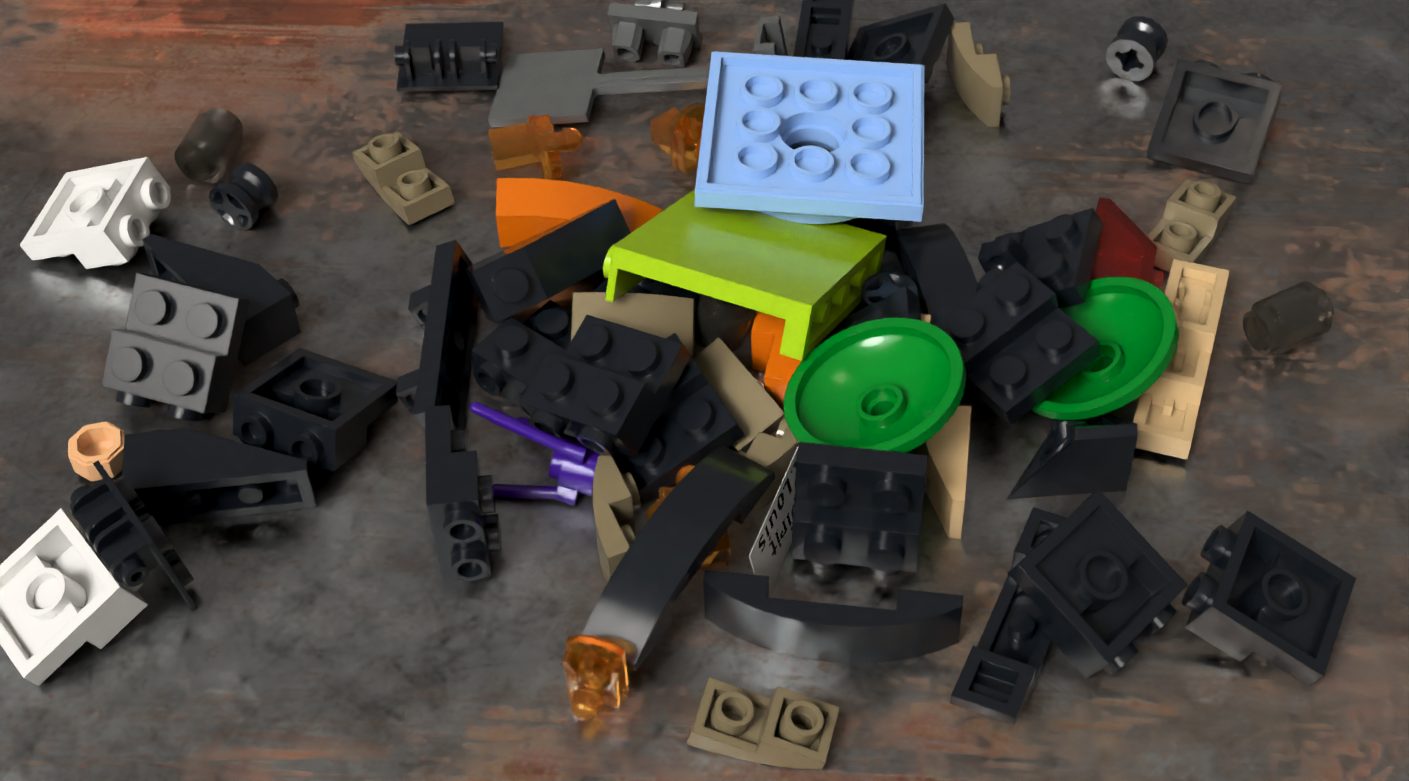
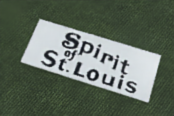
(776, 532)

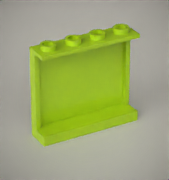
(755, 261)

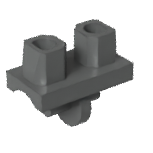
(655, 24)

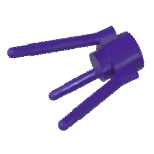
(570, 464)

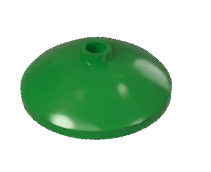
(1136, 344)
(876, 386)

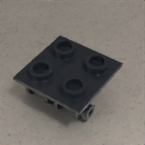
(449, 56)
(125, 540)

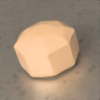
(94, 443)

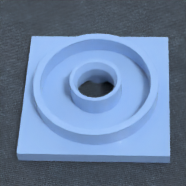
(854, 108)

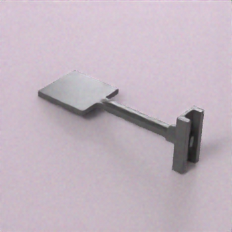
(570, 80)

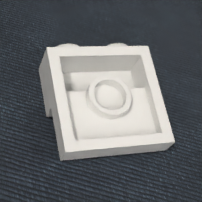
(99, 214)
(58, 598)

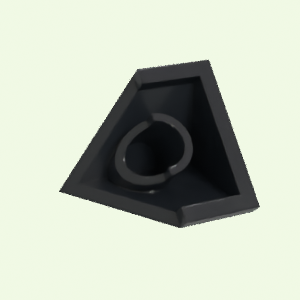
(1080, 458)

